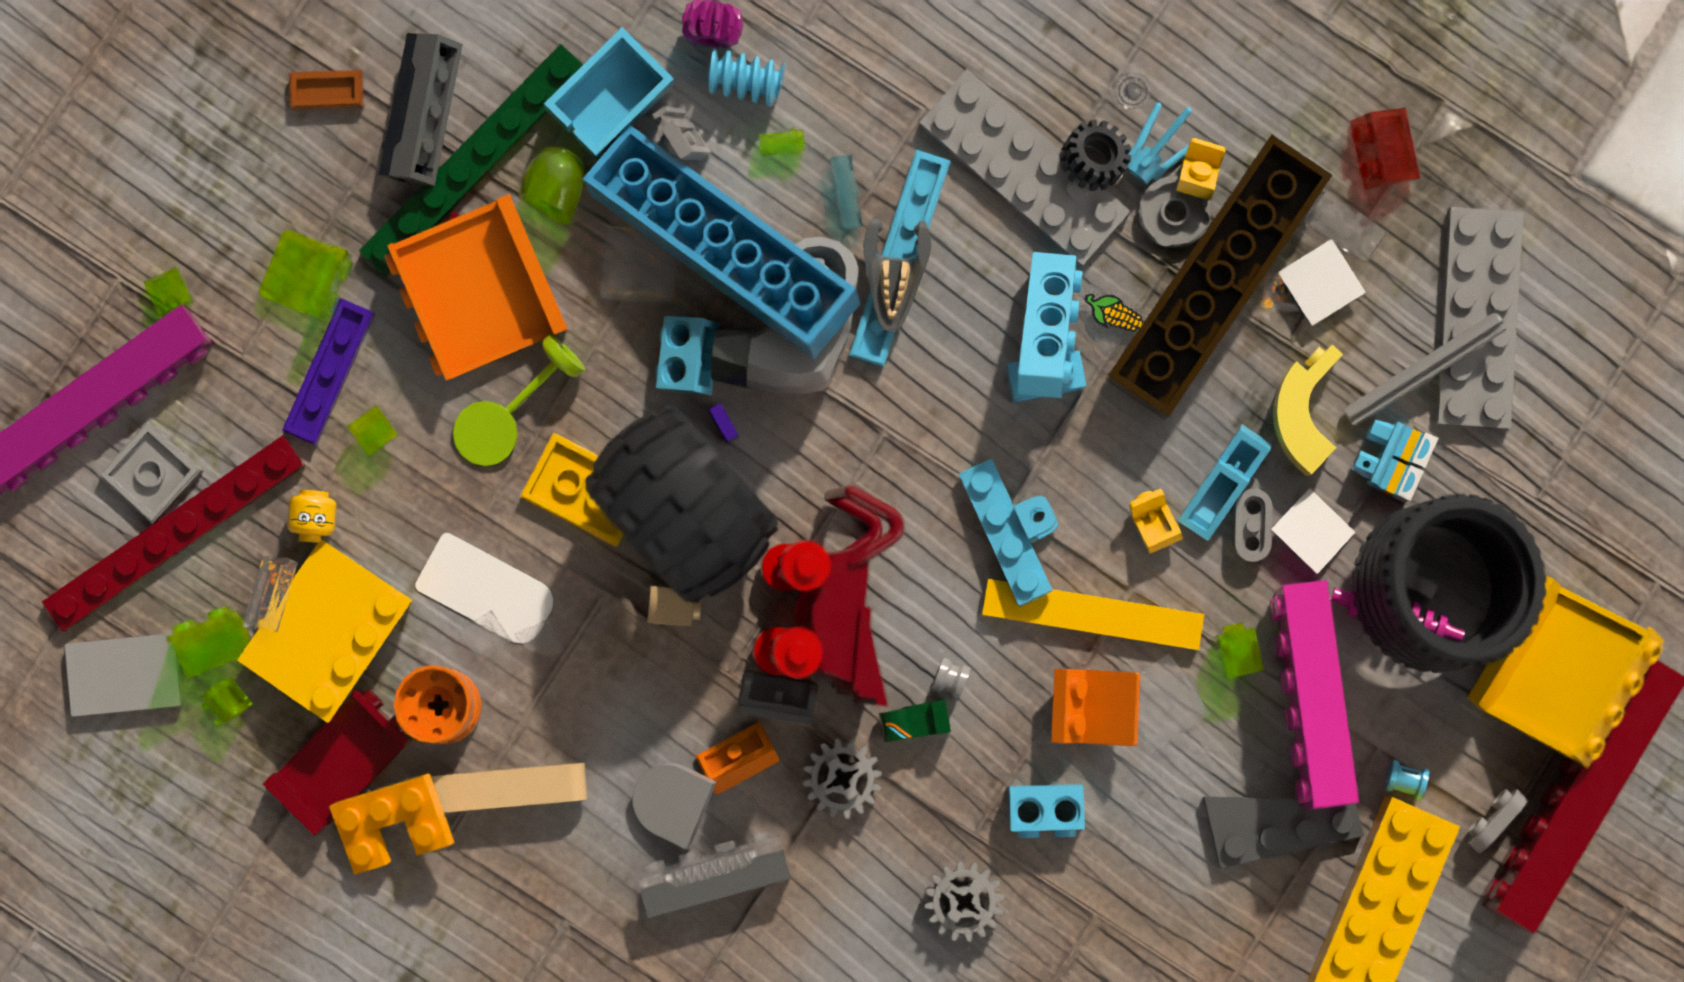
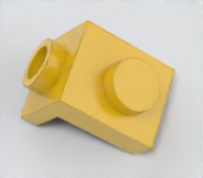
(1154, 520)

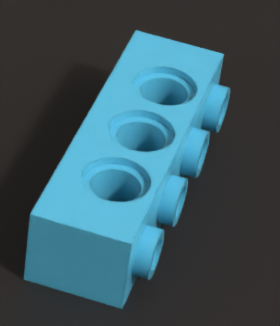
(1048, 276)

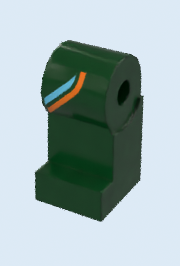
(915, 721)

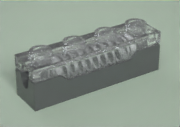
(714, 875)

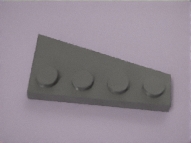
(1269, 827)

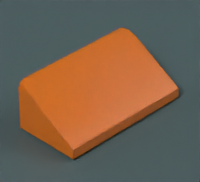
(738, 757)

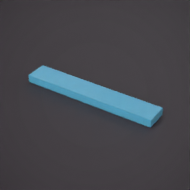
(915, 205)

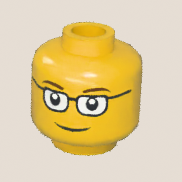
(311, 515)

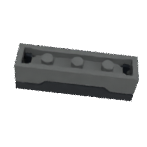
(420, 109)

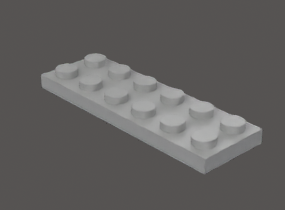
(1022, 167)
(1480, 281)

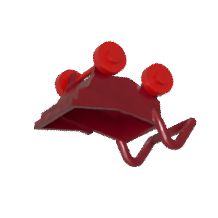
(831, 611)

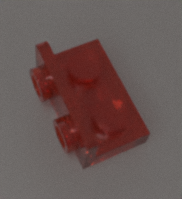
(1384, 148)

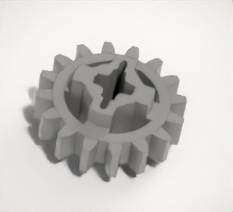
(851, 793)
(953, 914)

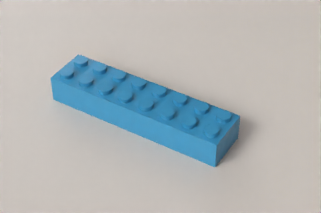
(722, 241)

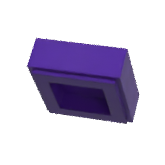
(723, 423)

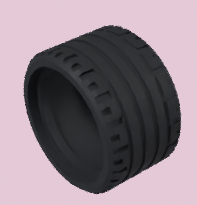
(1513, 570)

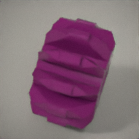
(712, 23)

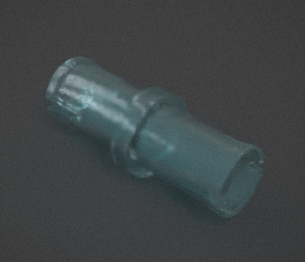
(846, 192)

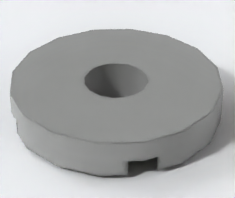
(1169, 233)

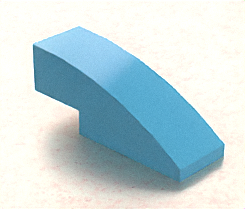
(1225, 482)

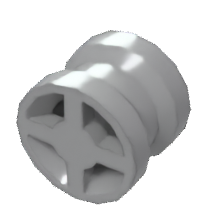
(950, 679)

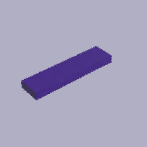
(328, 371)

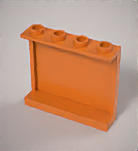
(475, 288)

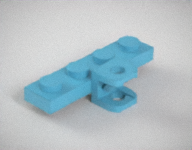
(1011, 530)

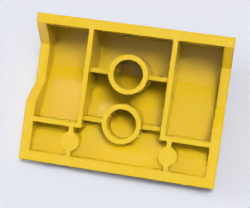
(327, 631)

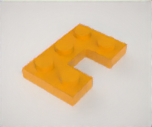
(407, 801)

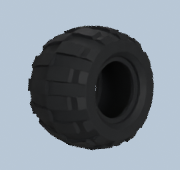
(680, 504)

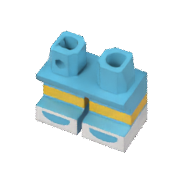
(1397, 444)

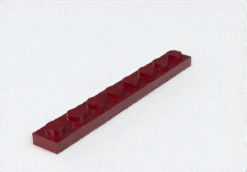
(173, 533)

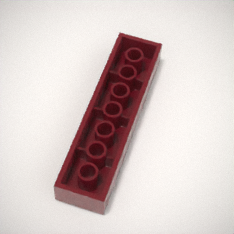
(1577, 807)

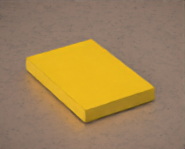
(560, 488)

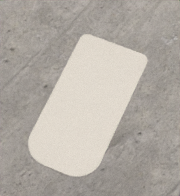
(478, 582)

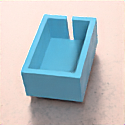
(609, 93)

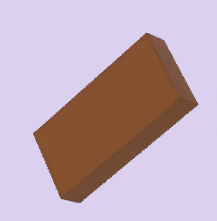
(326, 90)

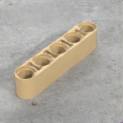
(511, 787)

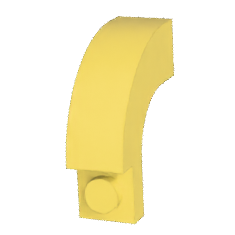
(1291, 414)

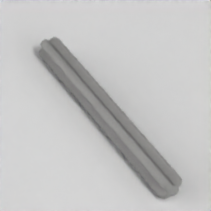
(1425, 369)

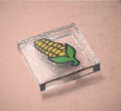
(1111, 311)

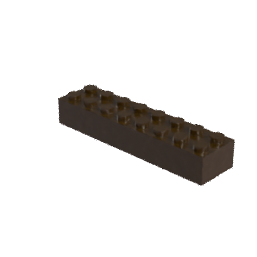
(1218, 277)

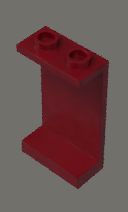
(338, 760)

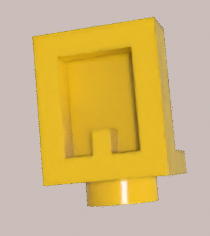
(1200, 169)

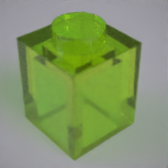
(1238, 651)

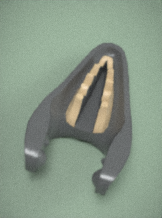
(894, 279)

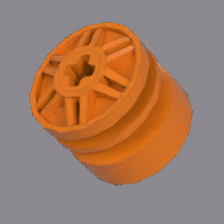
(417, 699)

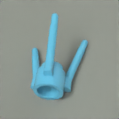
(1146, 162)

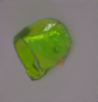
(554, 183)

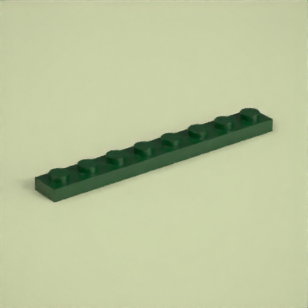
(474, 157)

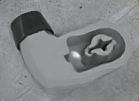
(769, 360)

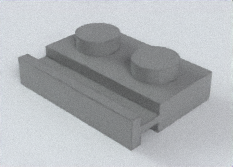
(681, 136)

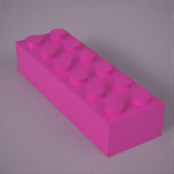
(1315, 696)

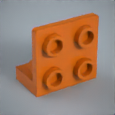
(1095, 707)

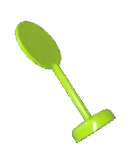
(487, 431)

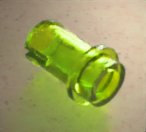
(782, 142)

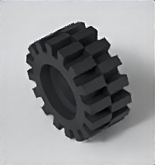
(1087, 170)

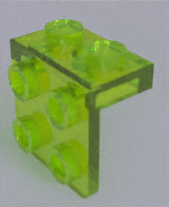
(306, 275)
(210, 642)

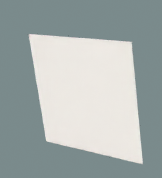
(1321, 282)
(1313, 530)

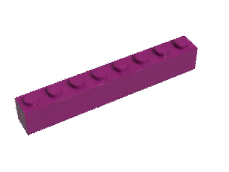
(99, 395)

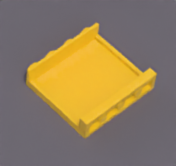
(1569, 675)

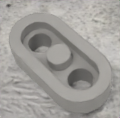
(1254, 526)
(1485, 831)

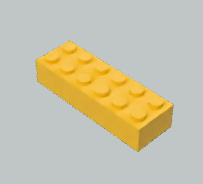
(1385, 895)

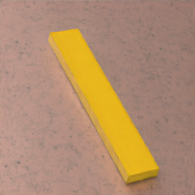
(1098, 616)

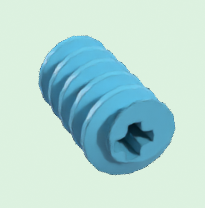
(745, 77)

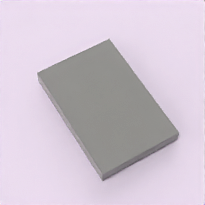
(122, 675)

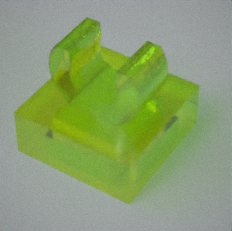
(168, 291)
(373, 430)
(226, 701)

